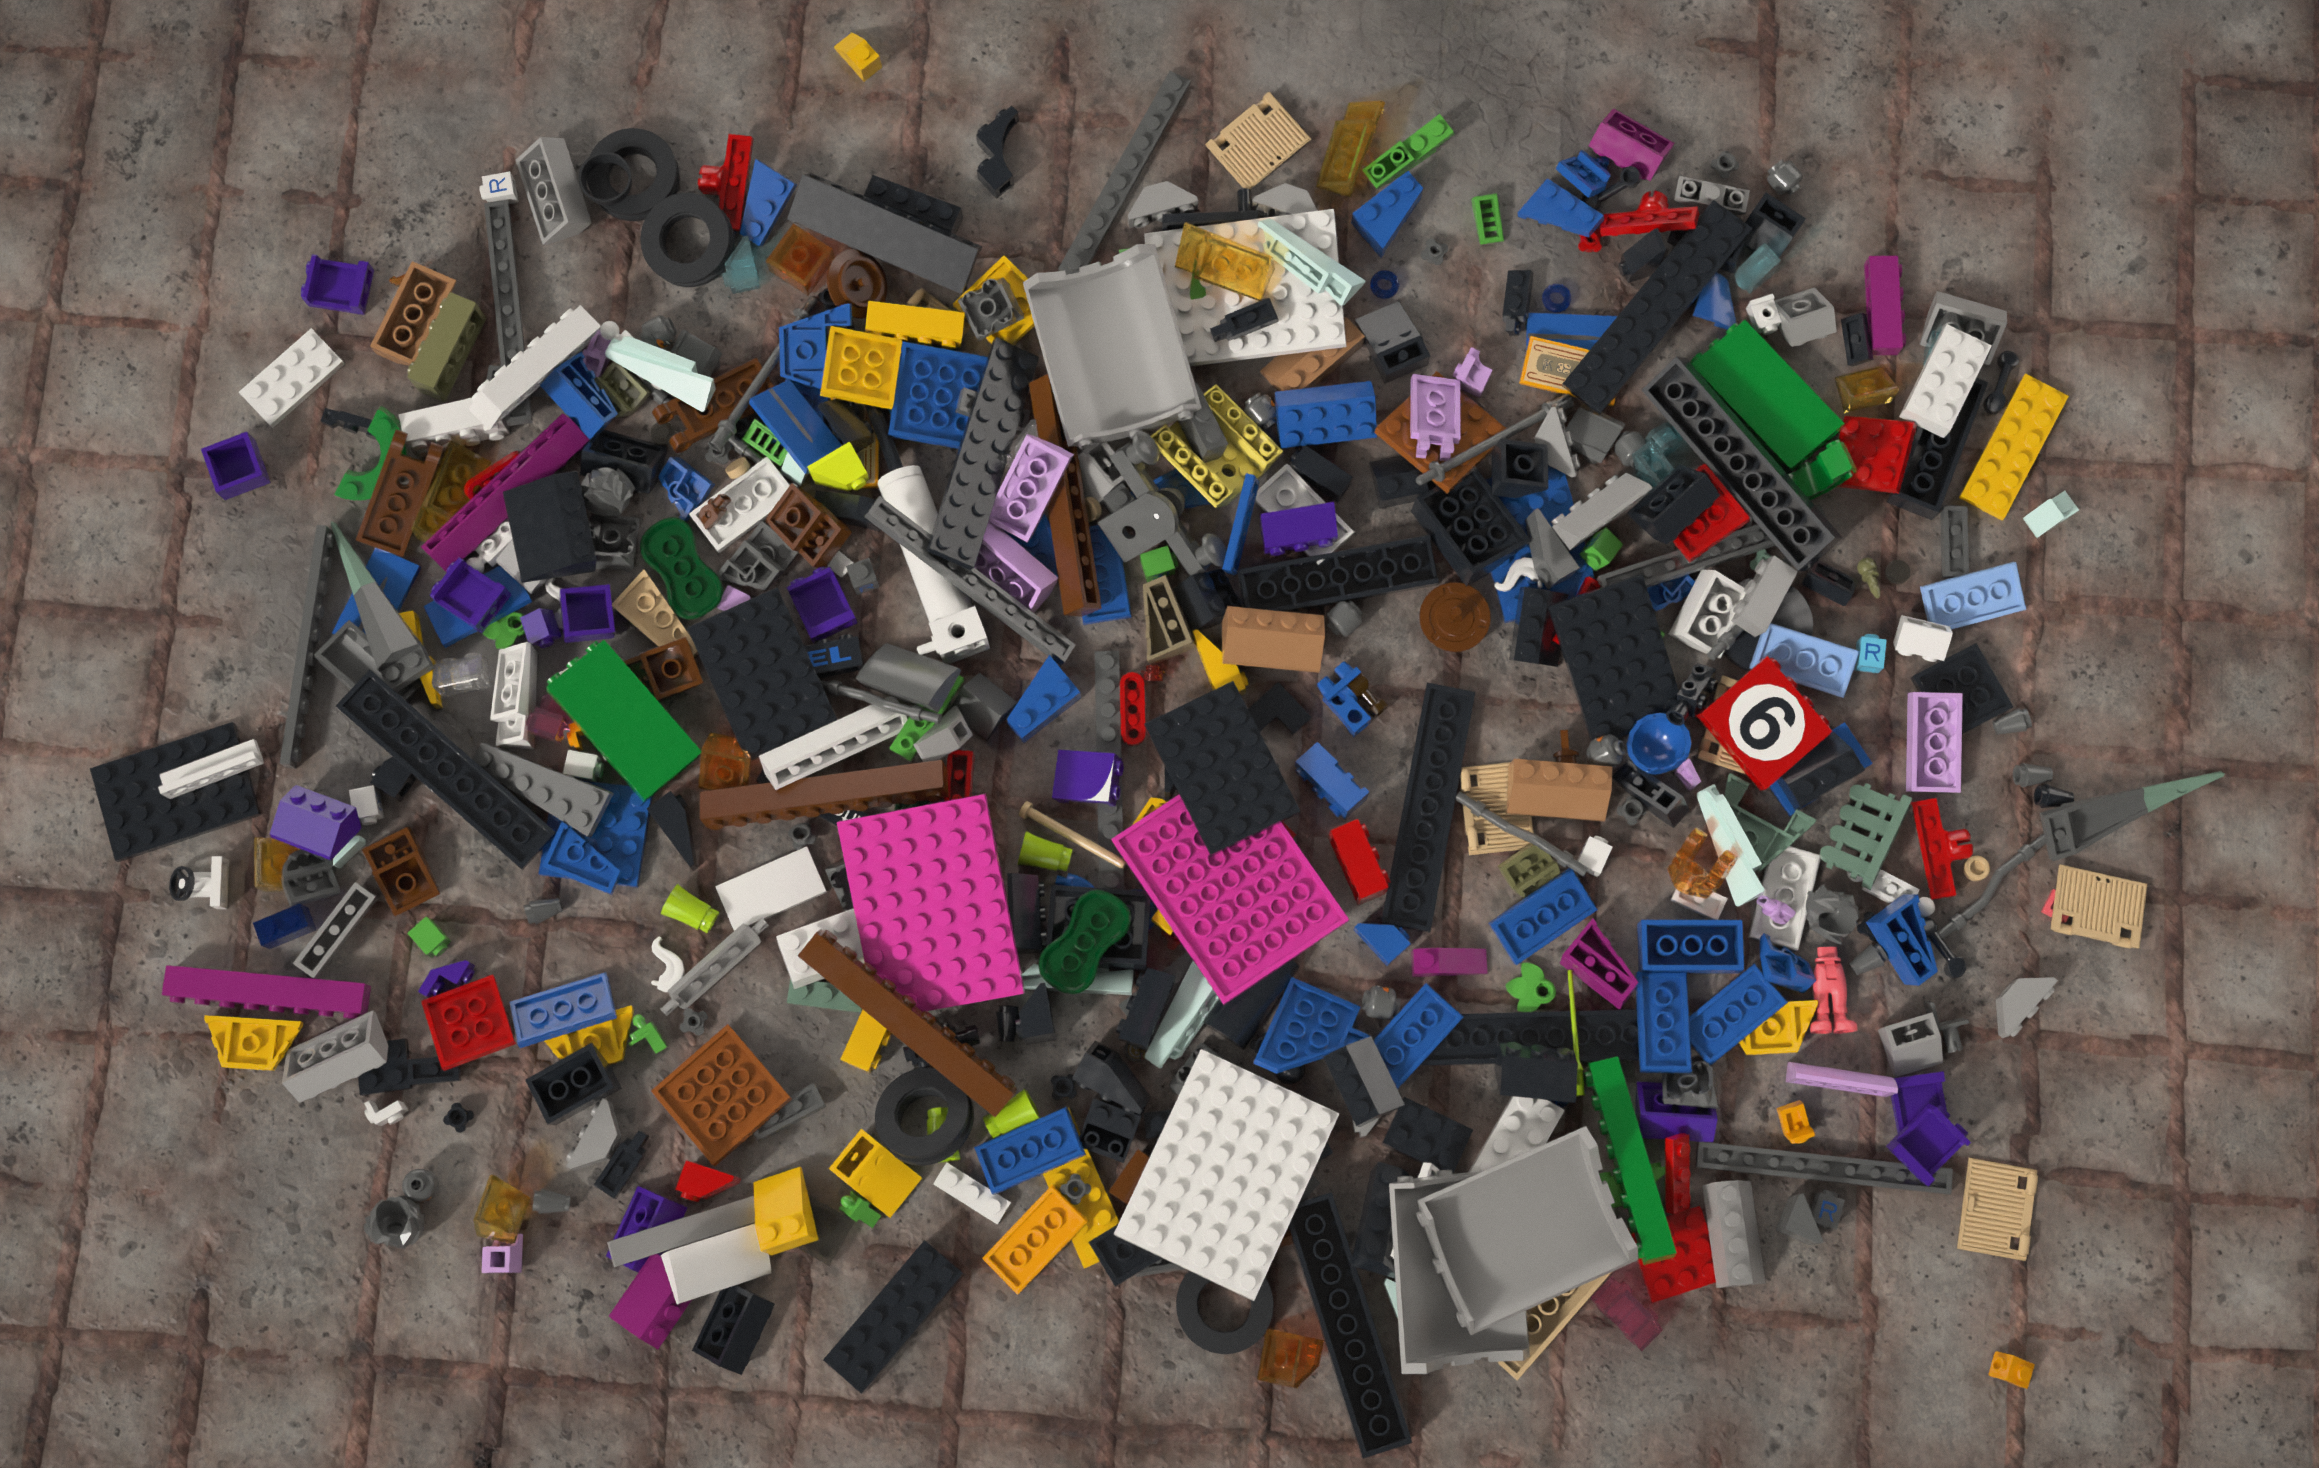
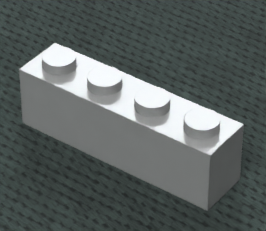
(335, 930)

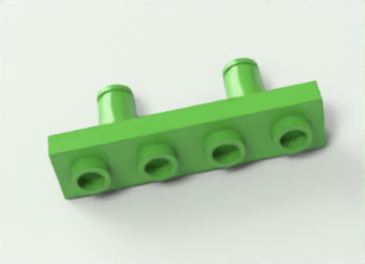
(914, 730)

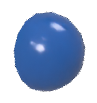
(1658, 744)

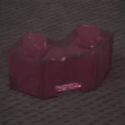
(548, 721)
(1627, 1313)

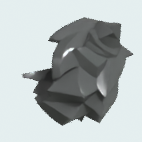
(607, 491)
(1831, 913)
(395, 1222)

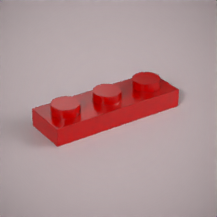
(1677, 1173)

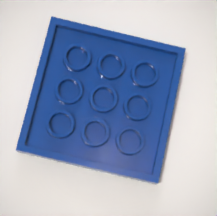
(929, 394)
(618, 835)

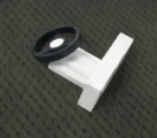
(203, 884)

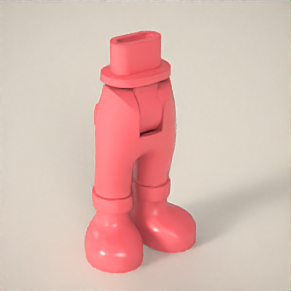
(1830, 979)

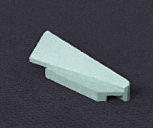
(1309, 263)
(663, 369)
(1729, 835)
(1104, 983)
(1183, 1019)

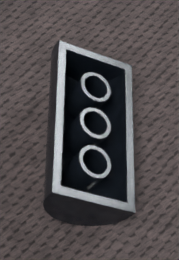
(1245, 1013)

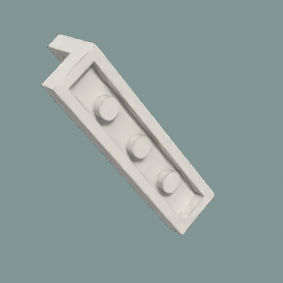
(210, 769)

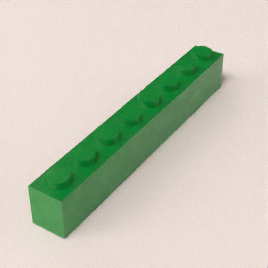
(1630, 1160)

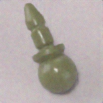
(1867, 568)

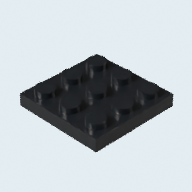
(1973, 677)

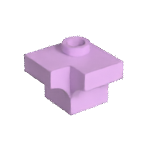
(1472, 374)
(503, 1257)

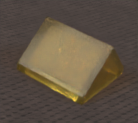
(1865, 389)
(269, 862)
(500, 1211)

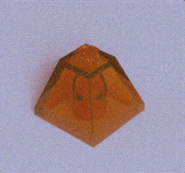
(723, 763)
(1288, 1358)

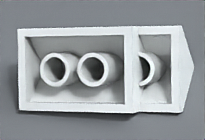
(515, 695)

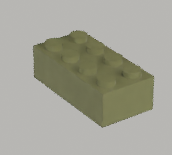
(446, 347)

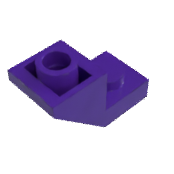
(457, 973)

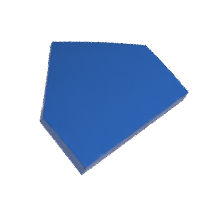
(1586, 173)

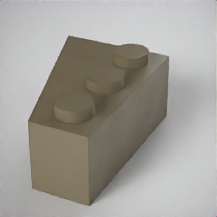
(1165, 623)

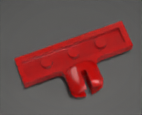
(730, 179)
(1651, 214)
(1939, 848)

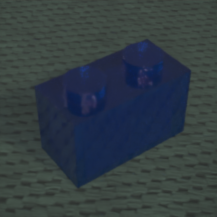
(284, 926)

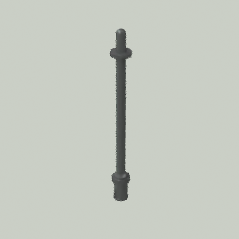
(728, 427)
(1437, 471)

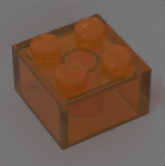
(800, 259)

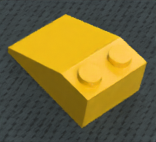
(783, 1212)

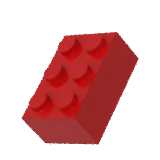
(1359, 861)

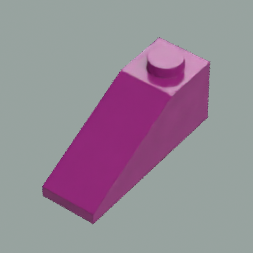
(1448, 962)

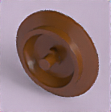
(856, 280)
(1454, 617)

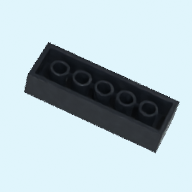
(1935, 460)
(893, 1317)

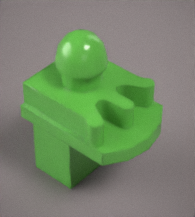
(647, 1031)
(858, 1209)

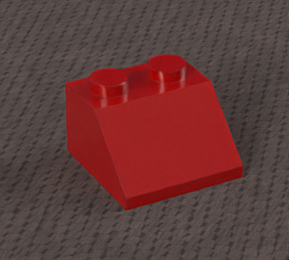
(703, 1182)

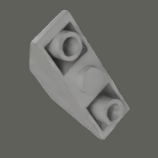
(1701, 193)
(1159, 200)
(1283, 201)
(1558, 442)
(944, 737)
(2021, 1001)
(597, 1138)

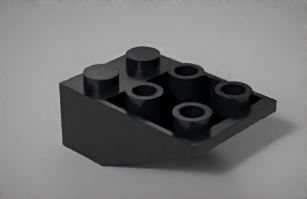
(1393, 342)
(1111, 1077)

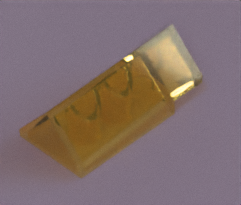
(1350, 147)
(1224, 262)
(446, 490)

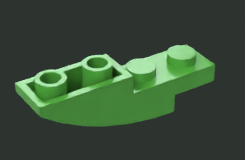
(1408, 153)

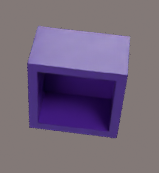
(235, 465)
(587, 613)

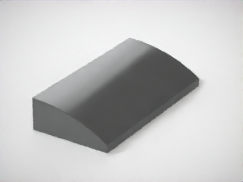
(350, 658)
(908, 677)

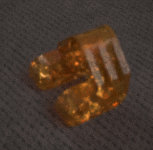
(1691, 877)

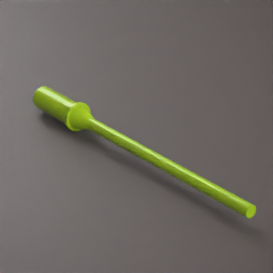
(1580, 1081)

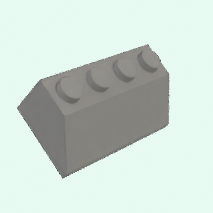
(553, 190)
(1599, 509)
(335, 1057)
(1733, 1233)

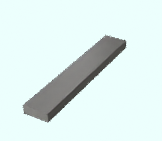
(682, 1231)

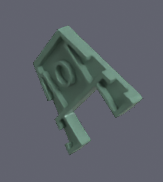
(1764, 837)

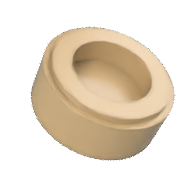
(737, 468)
(1093, 508)
(1976, 868)

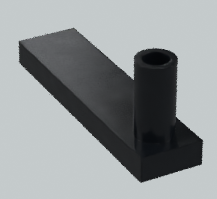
(1244, 212)

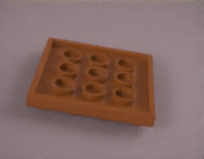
(1475, 427)
(721, 1095)

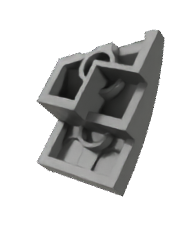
(758, 559)

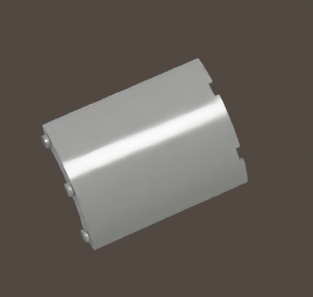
(1112, 348)
(1525, 1231)
(1425, 1308)

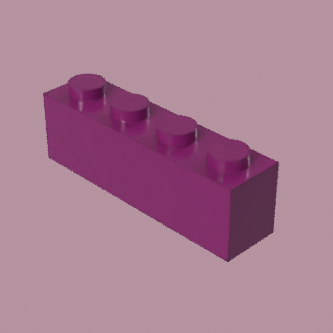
(1884, 304)

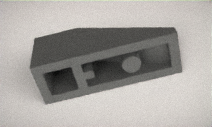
(1549, 555)

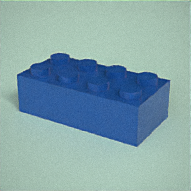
(1325, 414)
(1690, 946)

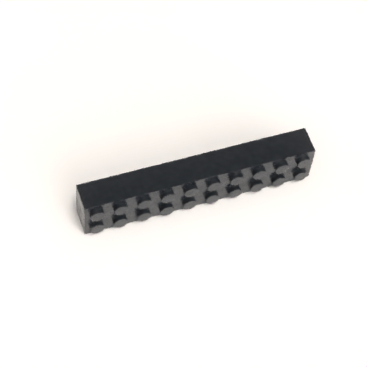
(1742, 464)
(1347, 1327)

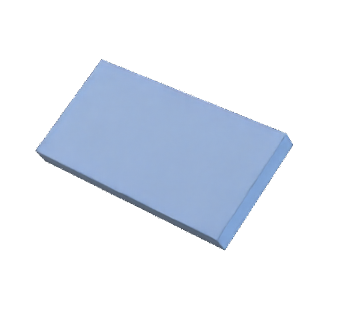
(1974, 596)
(1808, 659)

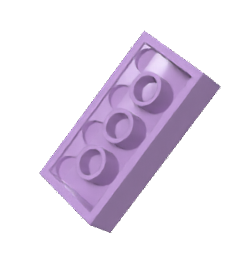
(1029, 486)
(1934, 742)
(1841, 1079)

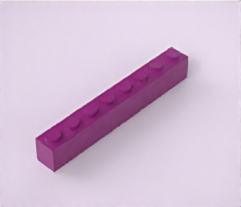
(487, 508)
(266, 990)

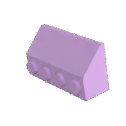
(1014, 568)

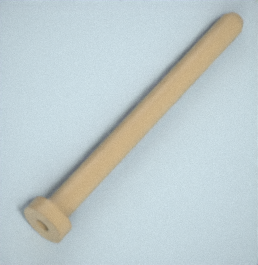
(1028, 811)

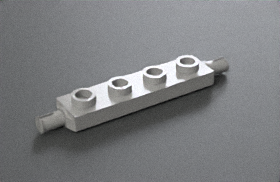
(714, 966)

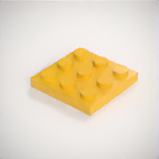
(1005, 269)
(861, 367)

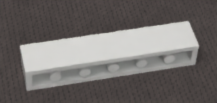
(830, 744)

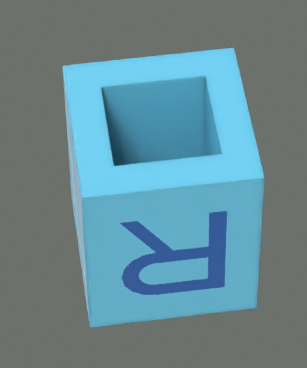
(1871, 653)

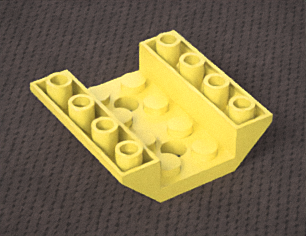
(1247, 451)

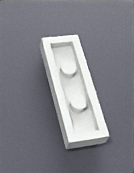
(972, 1193)

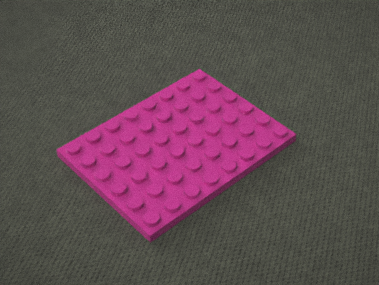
(933, 902)
(1233, 910)

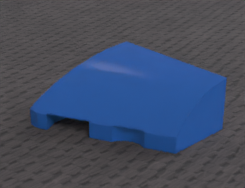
(1716, 303)
(684, 486)
(1670, 591)
(1784, 967)

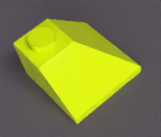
(840, 470)

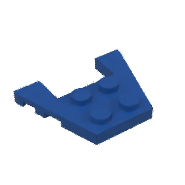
(805, 345)

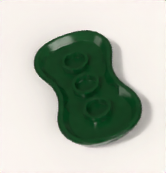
(690, 583)
(1074, 957)

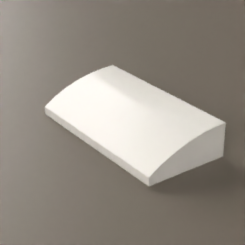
(715, 1263)

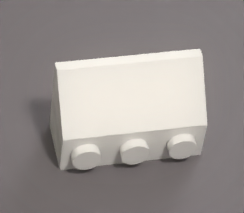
(1707, 611)

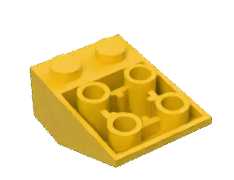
(875, 1173)

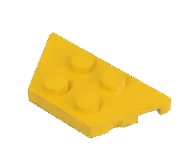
(1781, 1031)
(608, 1038)
(251, 1041)

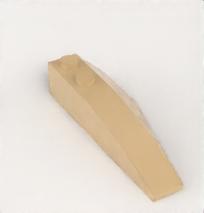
(1548, 1320)

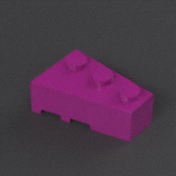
(1599, 966)

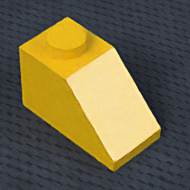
(859, 56)

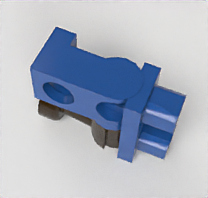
(1344, 695)

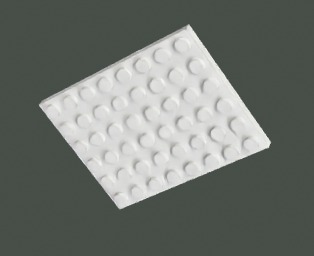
(1305, 318)
(1226, 1174)

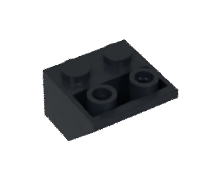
(1772, 224)
(1206, 598)
(1109, 1129)

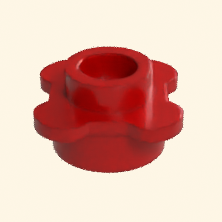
(1587, 246)

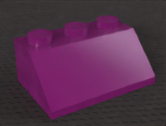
(1630, 144)
(649, 1304)

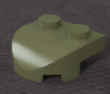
(623, 389)
(1529, 870)

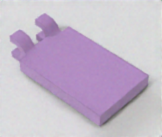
(1435, 414)

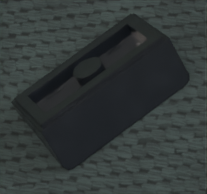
(1830, 582)

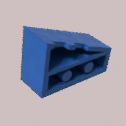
(1387, 211)
(579, 396)
(1043, 701)
(1330, 781)
(1904, 939)

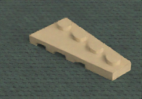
(650, 613)

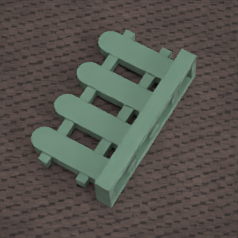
(1861, 843)

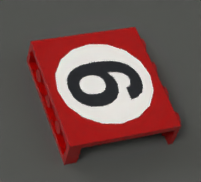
(1765, 723)

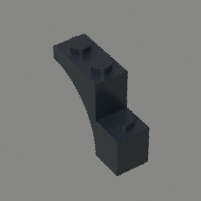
(991, 139)

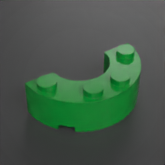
(1827, 472)
(361, 484)

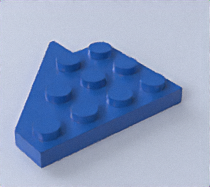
(1307, 1028)

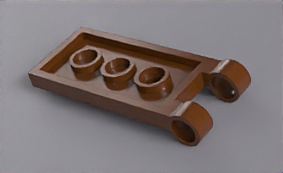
(729, 391)
(396, 505)

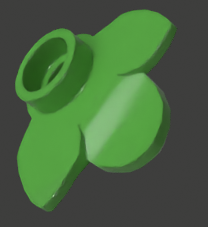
(504, 630)
(1527, 986)

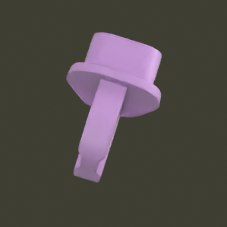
(1777, 910)

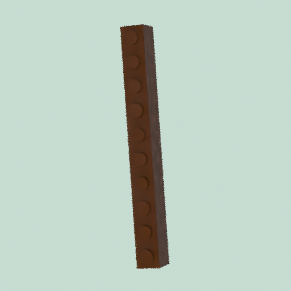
(1067, 513)
(824, 795)
(908, 1022)

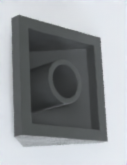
(983, 705)
(1799, 1222)

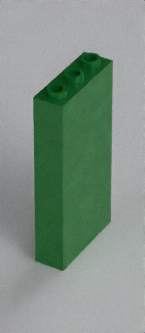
(1767, 396)
(623, 720)

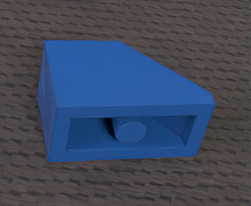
(1384, 940)

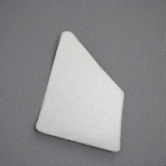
(839, 564)

